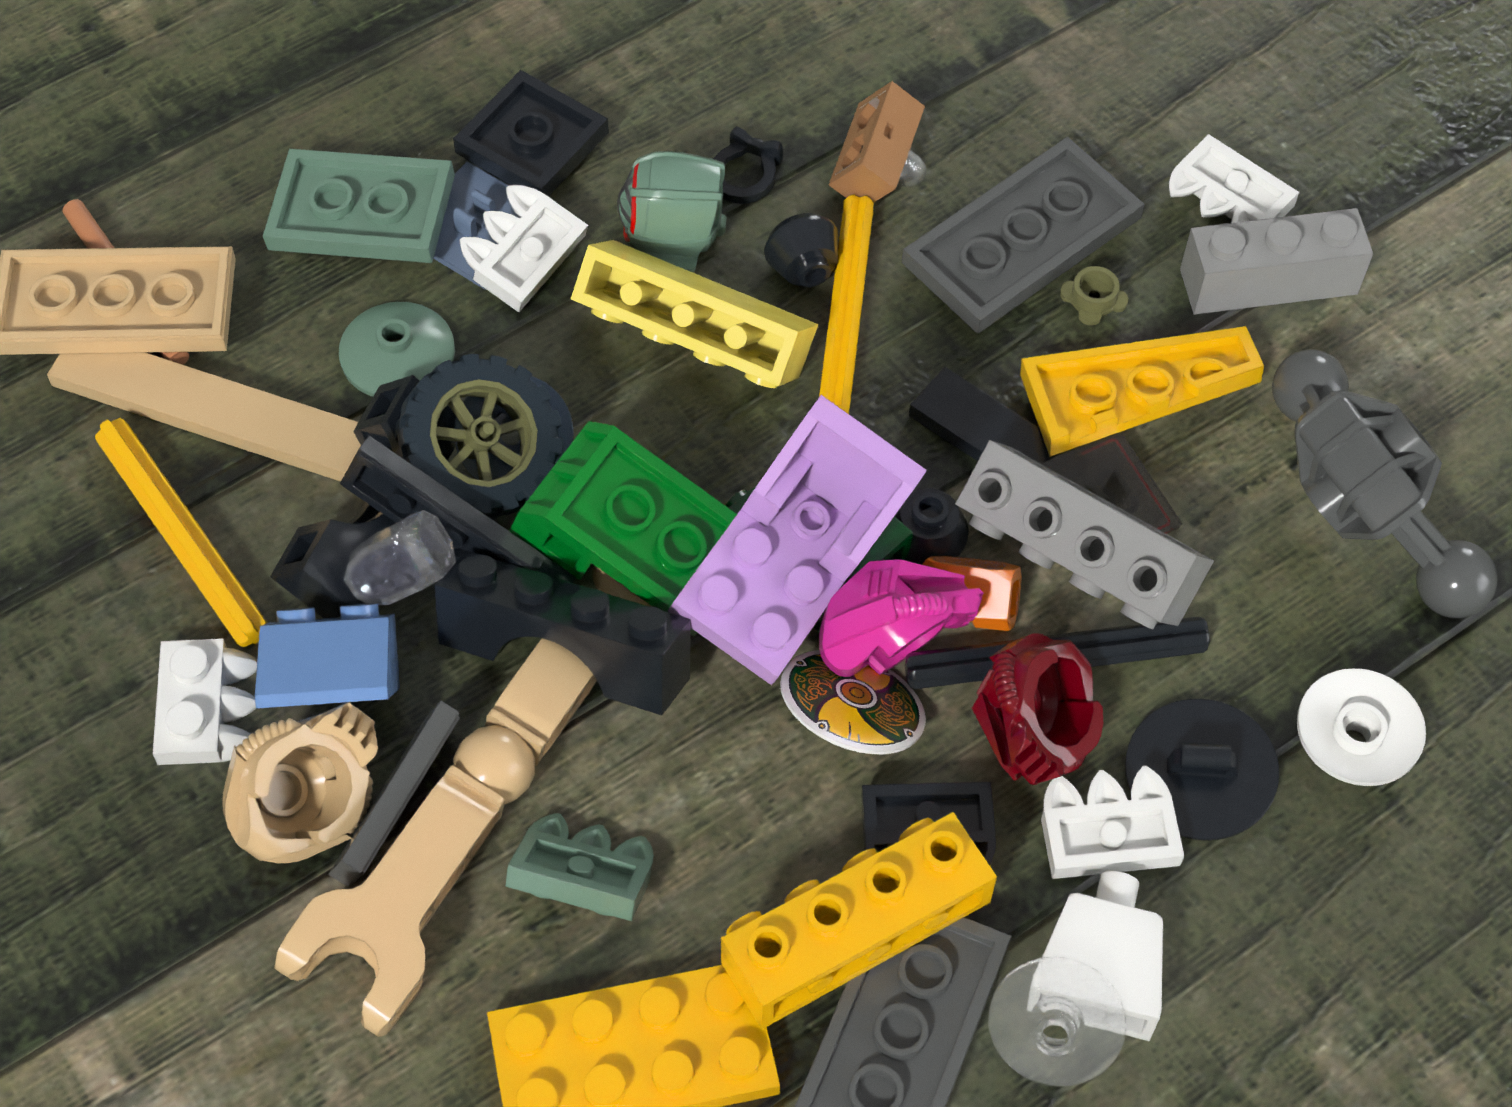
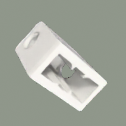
(1119, 944)

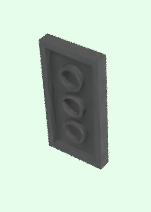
(1022, 234)
(908, 1023)

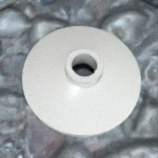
(1376, 709)

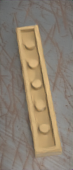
(212, 408)

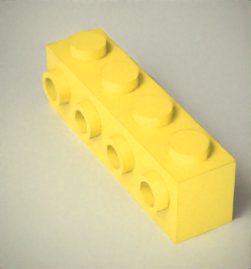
(694, 313)

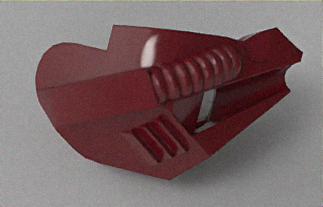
(1039, 708)

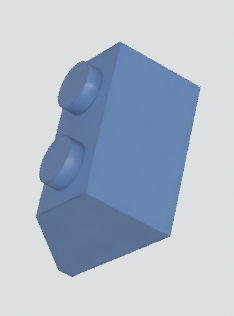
(327, 658)

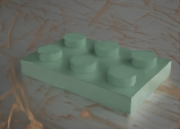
(359, 205)

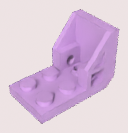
(797, 539)

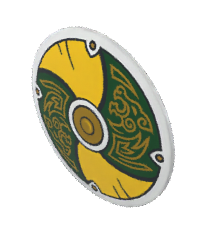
(854, 712)

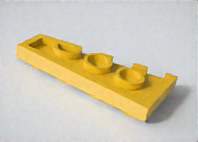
(1121, 386)

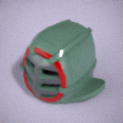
(673, 206)

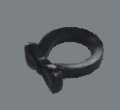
(769, 151)

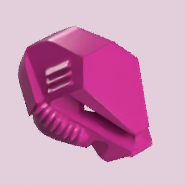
(890, 613)

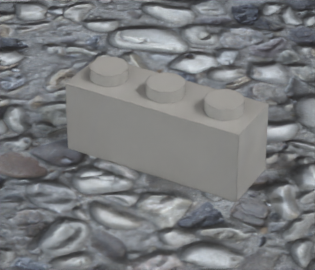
(1275, 261)

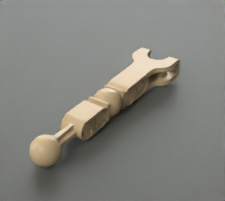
(430, 854)

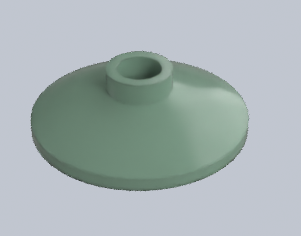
(373, 361)

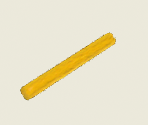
(847, 301)
(181, 531)

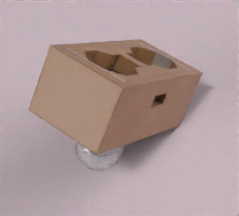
(879, 145)

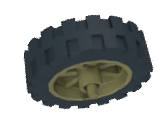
(499, 385)

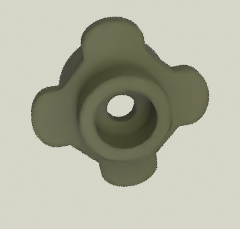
(1094, 282)

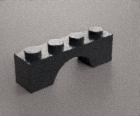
(320, 552)
(628, 646)

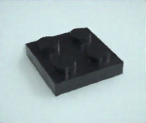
(531, 134)

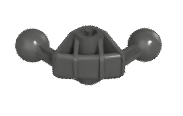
(1374, 476)

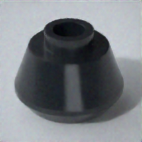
(803, 249)
(936, 525)

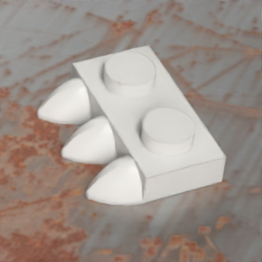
(1230, 184)
(526, 246)
(197, 702)
(1110, 829)

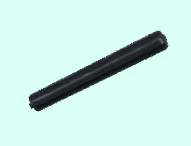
(1099, 646)

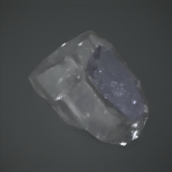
(400, 560)

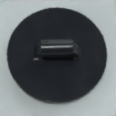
(1213, 763)

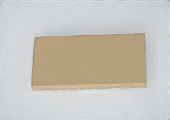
(115, 300)

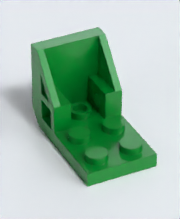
(624, 514)

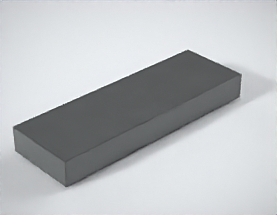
(395, 794)

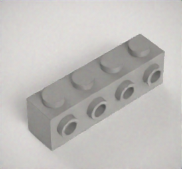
(1084, 534)

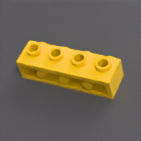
(856, 918)

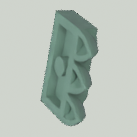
(581, 868)

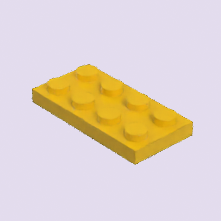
(635, 1046)

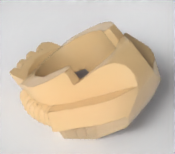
(300, 784)

